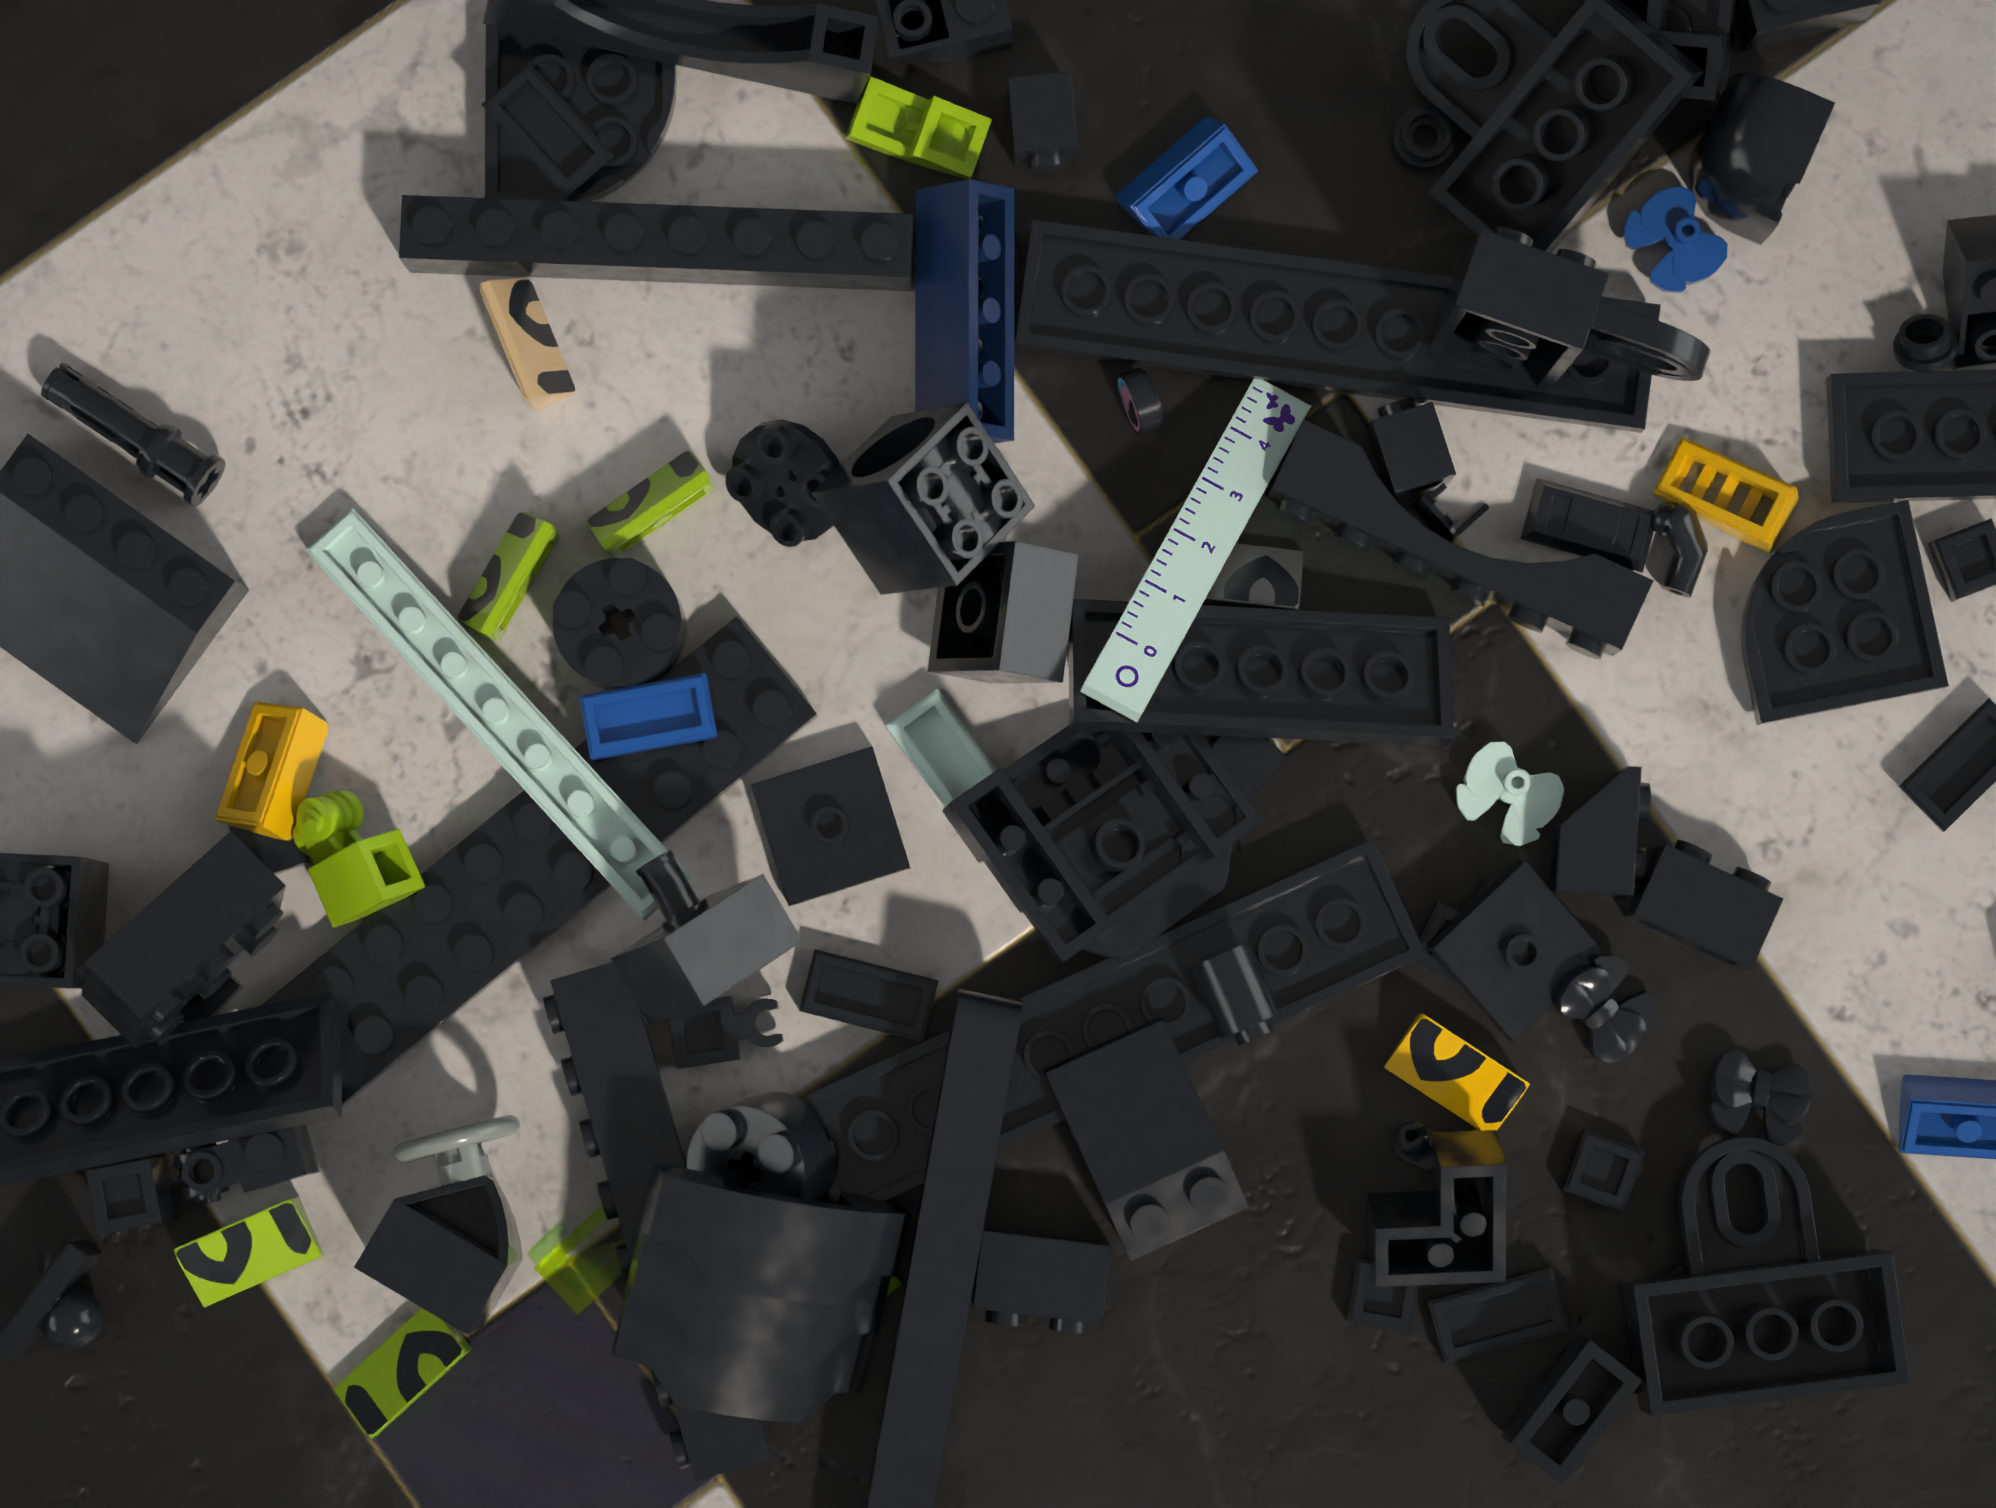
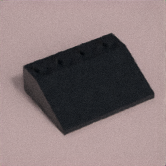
(100, 591)

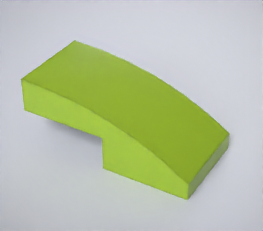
(918, 129)

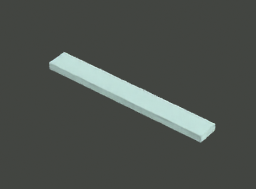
(490, 706)

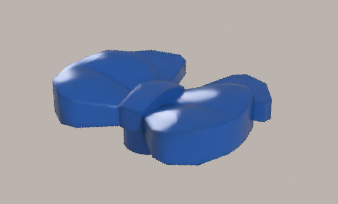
(1692, 253)

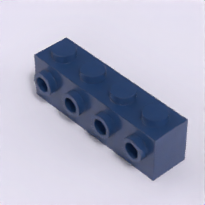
(966, 301)

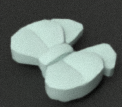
(1495, 775)

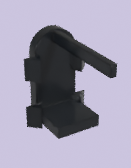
(1437, 521)

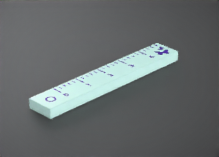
(1195, 549)

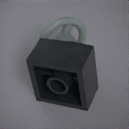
(453, 1242)

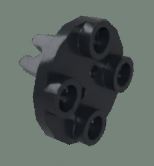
(766, 463)

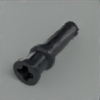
(155, 447)

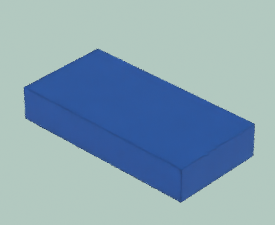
(648, 716)

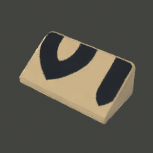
(527, 341)

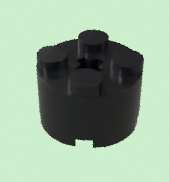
(583, 617)
(767, 1147)

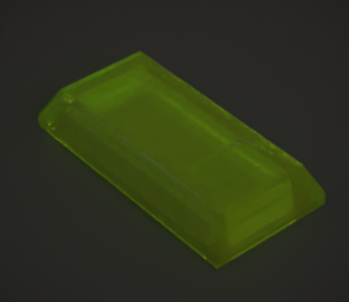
(585, 1274)

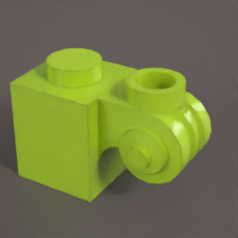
(348, 871)

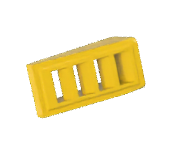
(1737, 474)

